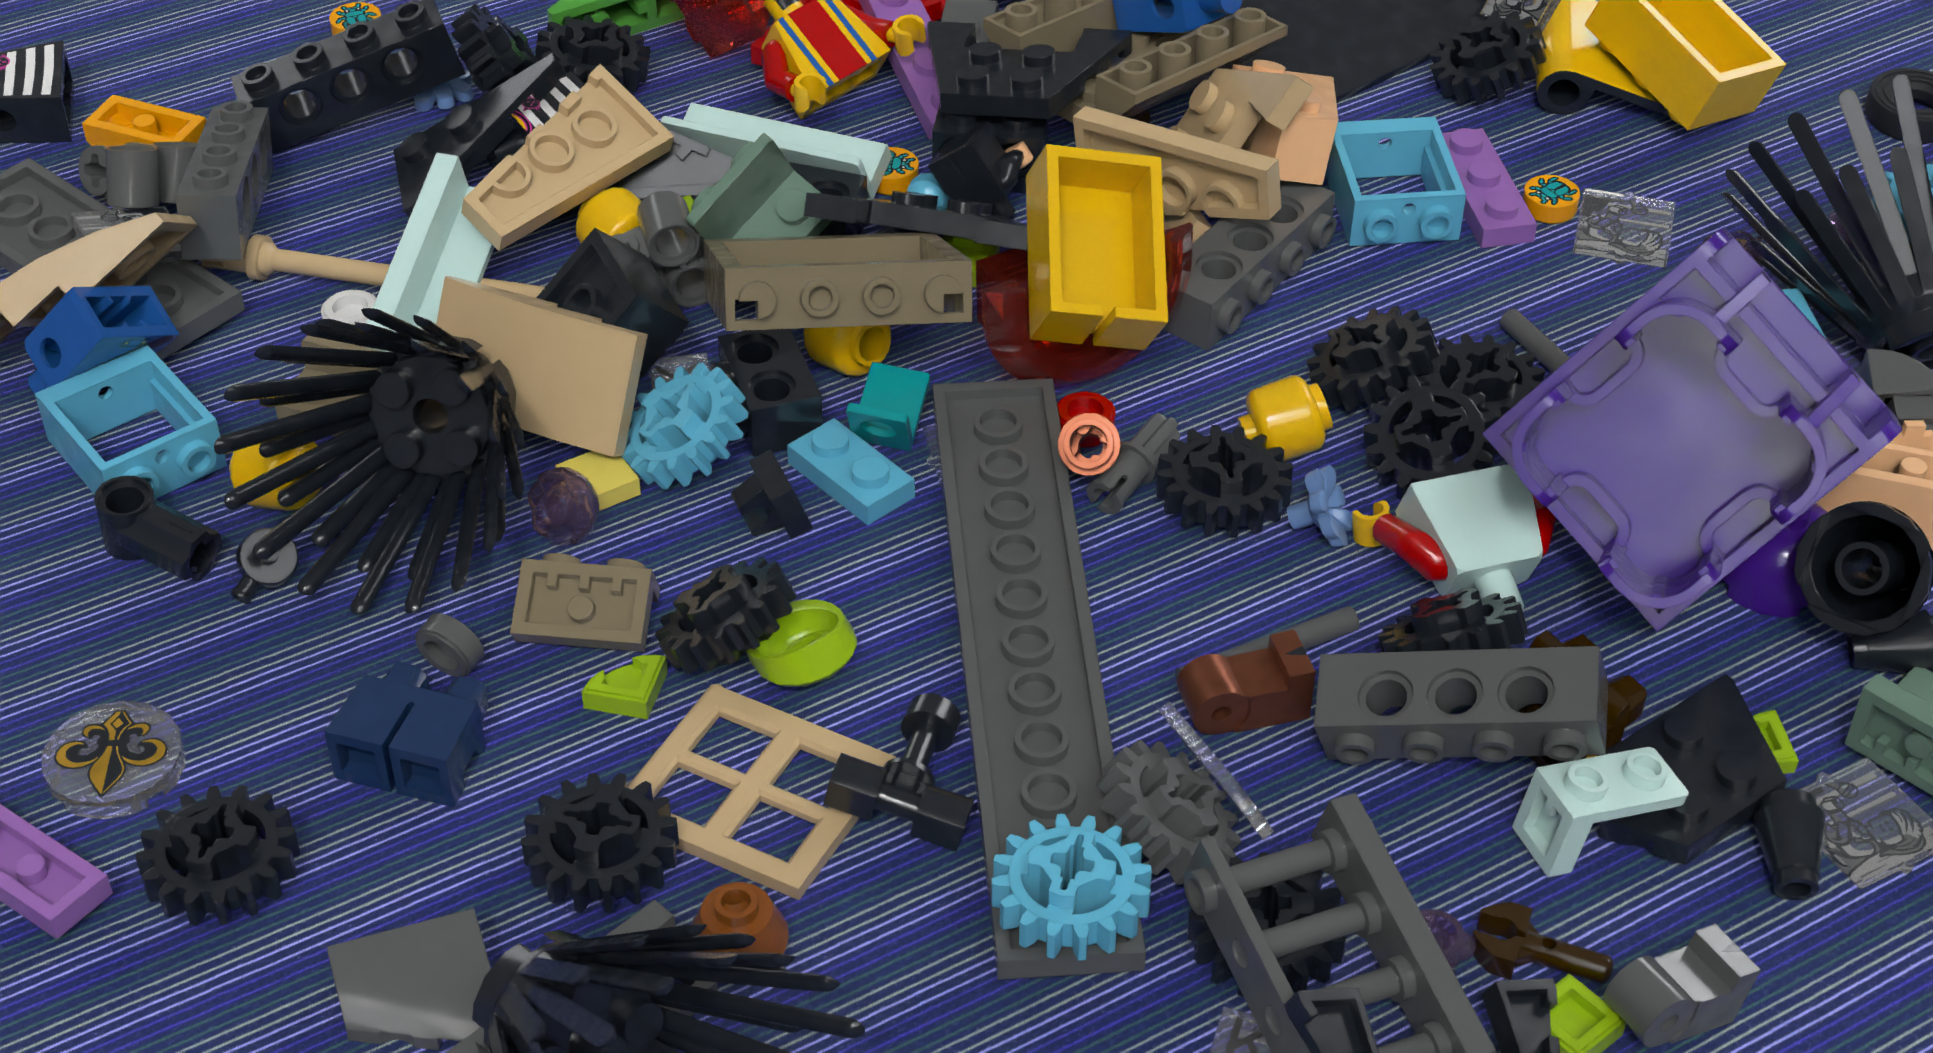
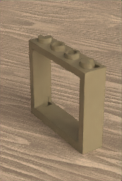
(838, 280)

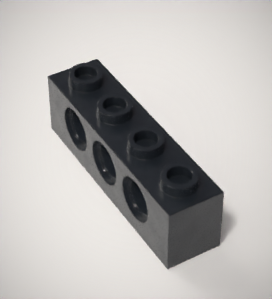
(373, 83)

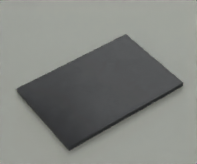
(1360, 39)

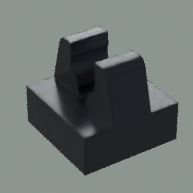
(769, 500)

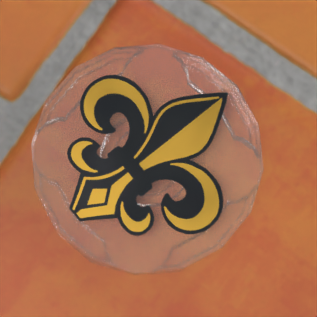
(113, 759)

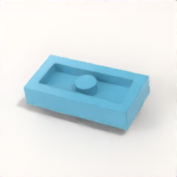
(851, 471)

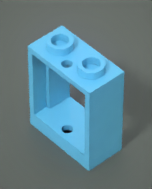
(1412, 149)
(137, 386)

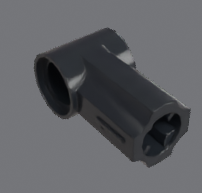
(144, 528)

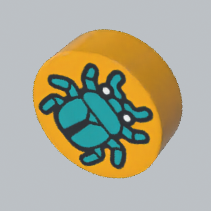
(351, 13)
(900, 171)
(1551, 198)

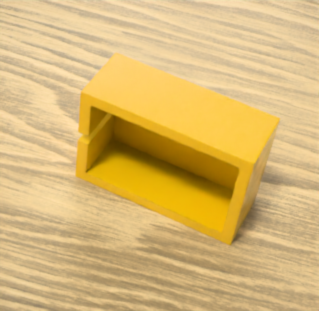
(1689, 56)
(1096, 247)

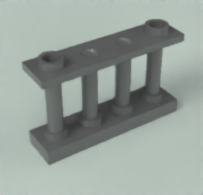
(1375, 908)

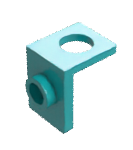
(889, 406)

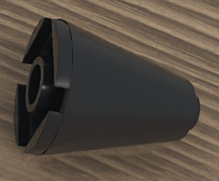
(1864, 568)

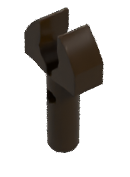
(1527, 946)

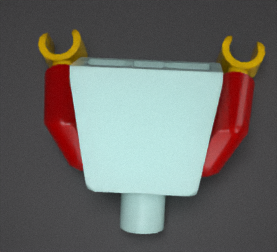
(1464, 531)

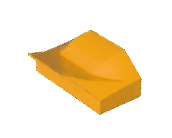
(130, 120)

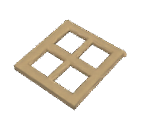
(789, 735)

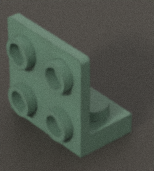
(756, 198)
(1897, 726)

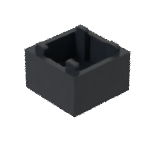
(621, 289)

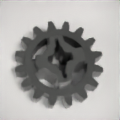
(1165, 806)

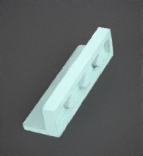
(730, 131)
(433, 246)

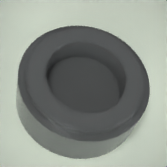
(449, 645)

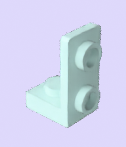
(1575, 794)

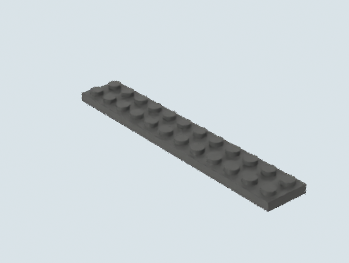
(1024, 638)

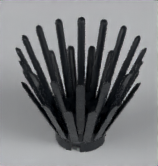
(1894, 274)
(423, 421)
(608, 993)

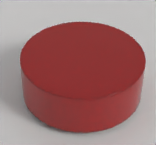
(1085, 402)

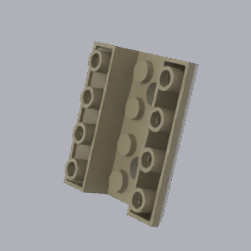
(1159, 63)

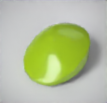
(807, 647)

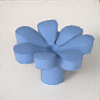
(445, 93)
(1323, 507)

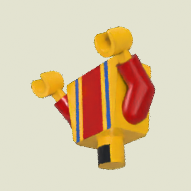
(829, 49)

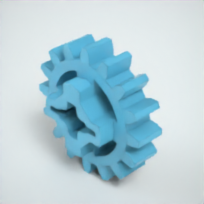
(684, 426)
(1071, 886)

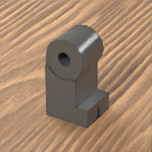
(1684, 989)

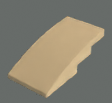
(102, 258)
(567, 367)

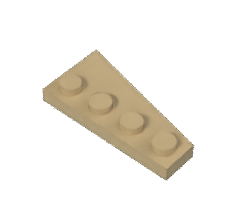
(573, 156)
(1194, 169)

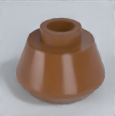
(745, 910)

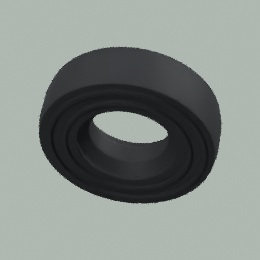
(1881, 106)

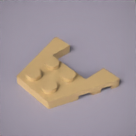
(1228, 111)

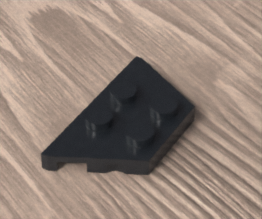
(1719, 760)

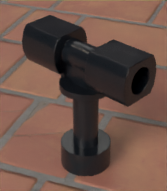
(905, 783)

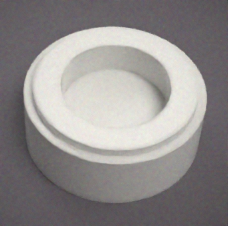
(347, 306)

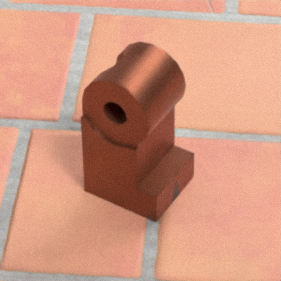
(1249, 687)

